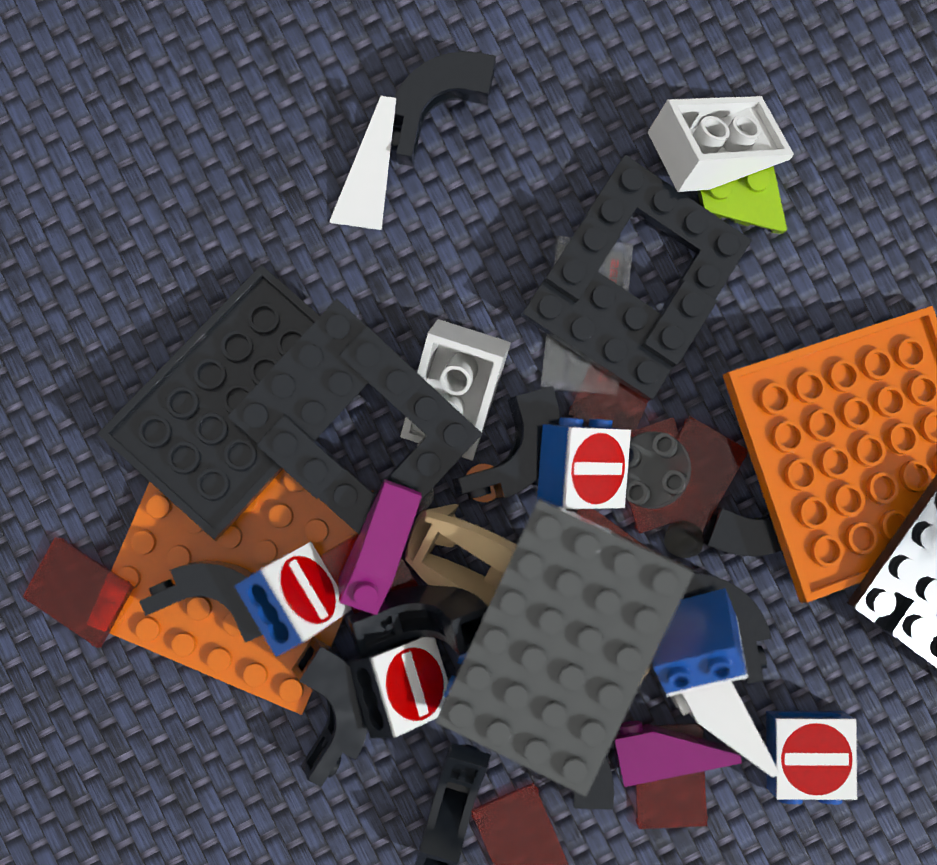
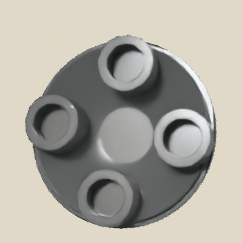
(656, 470)

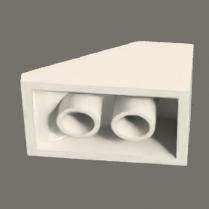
(716, 140)
(464, 370)
(725, 716)

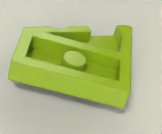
(748, 201)

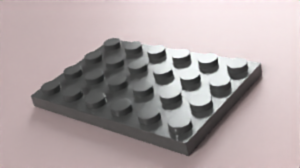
(564, 646)

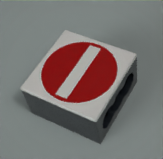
(400, 686)

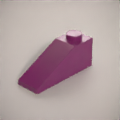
(378, 548)
(657, 753)

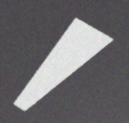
(365, 188)

